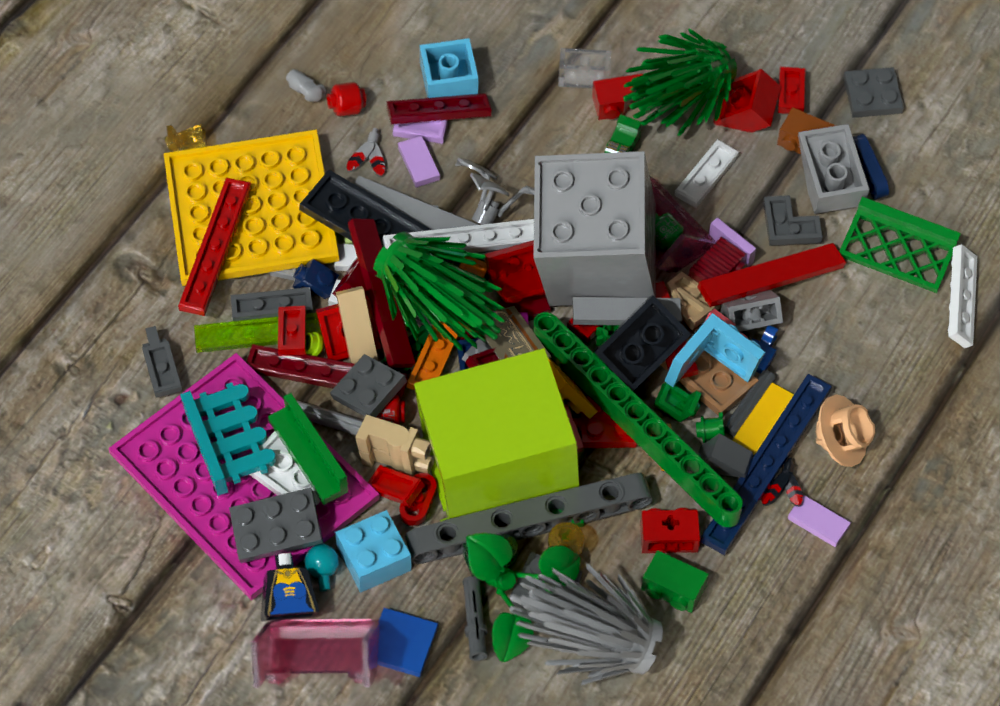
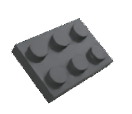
(276, 525)

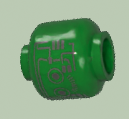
(667, 231)

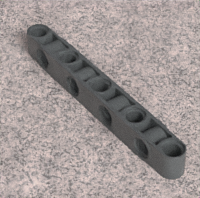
(531, 516)

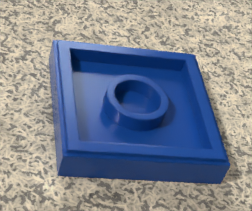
(404, 641)

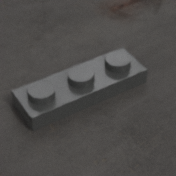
(266, 304)

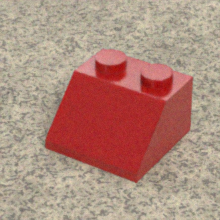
(750, 103)

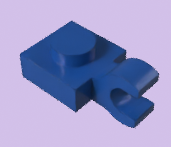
(766, 343)

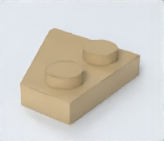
(693, 305)

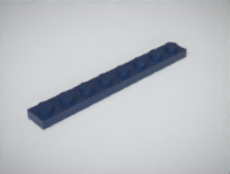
(770, 458)

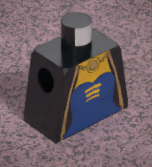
(287, 592)

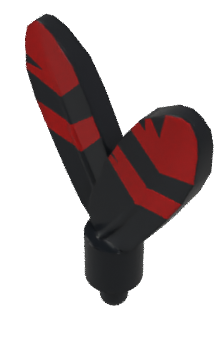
(782, 482)

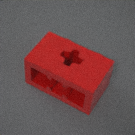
(682, 537)

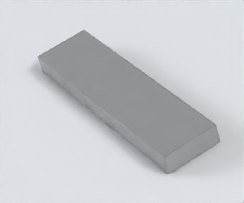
(614, 309)

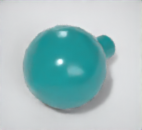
(321, 563)

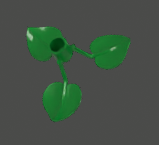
(487, 559)

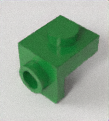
(677, 402)

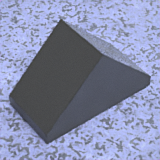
(726, 456)

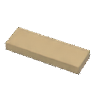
(356, 324)

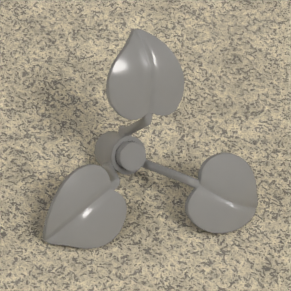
(488, 208)

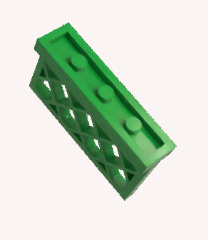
(903, 224)

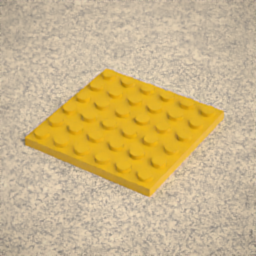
(272, 228)

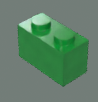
(674, 582)

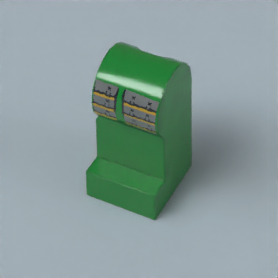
(624, 136)

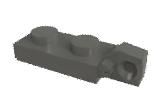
(160, 364)

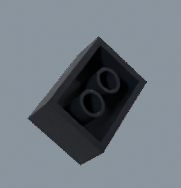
(642, 342)

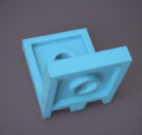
(722, 343)

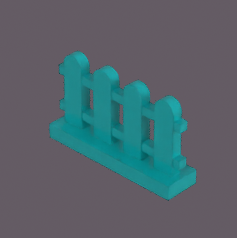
(221, 424)

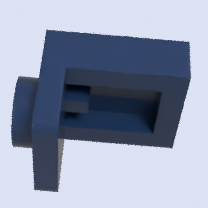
(317, 277)

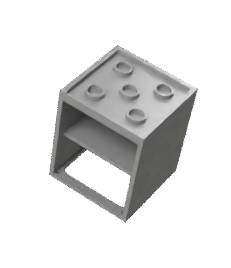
(594, 226)

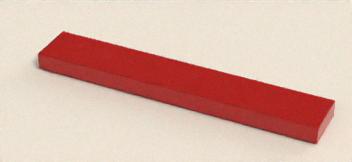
(215, 247)
(771, 274)

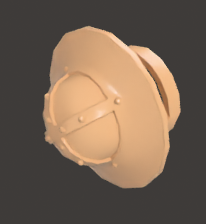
(844, 430)

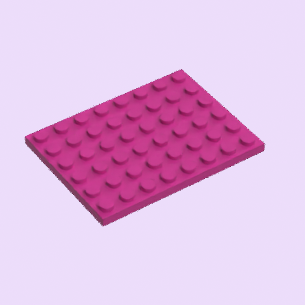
(172, 471)

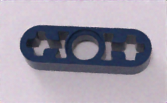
(873, 173)

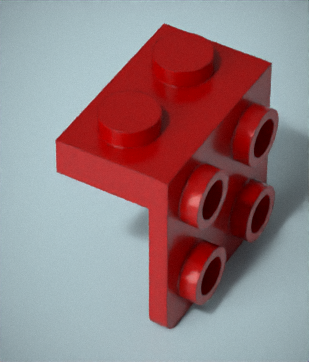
(514, 272)

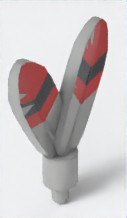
(368, 150)

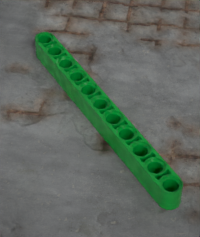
(646, 424)

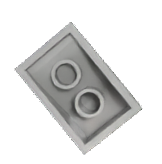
(832, 168)

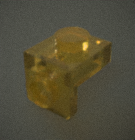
(186, 139)

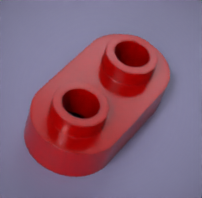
(422, 503)

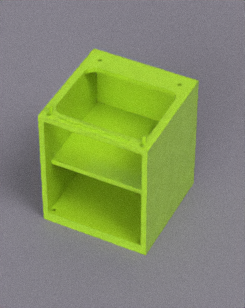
(497, 434)

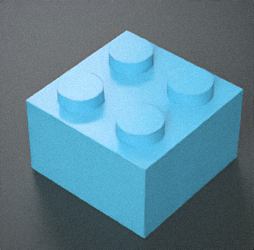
(448, 68)
(373, 551)

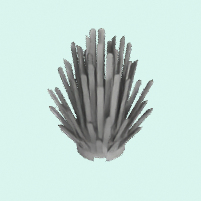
(597, 626)

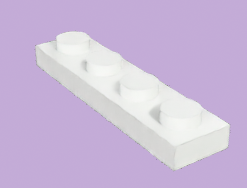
(962, 296)

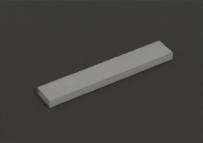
(420, 211)

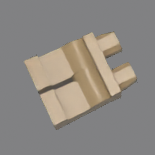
(393, 446)

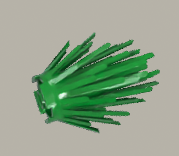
(683, 79)
(443, 288)

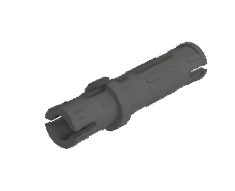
(475, 628)

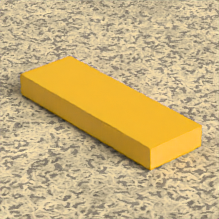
(763, 418)

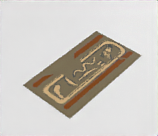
(515, 335)

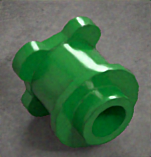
(710, 427)

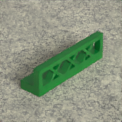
(309, 451)

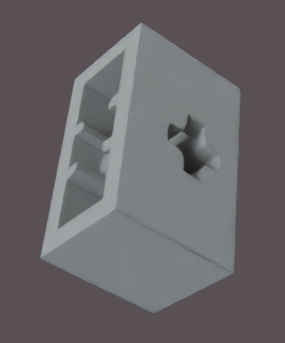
(754, 311)

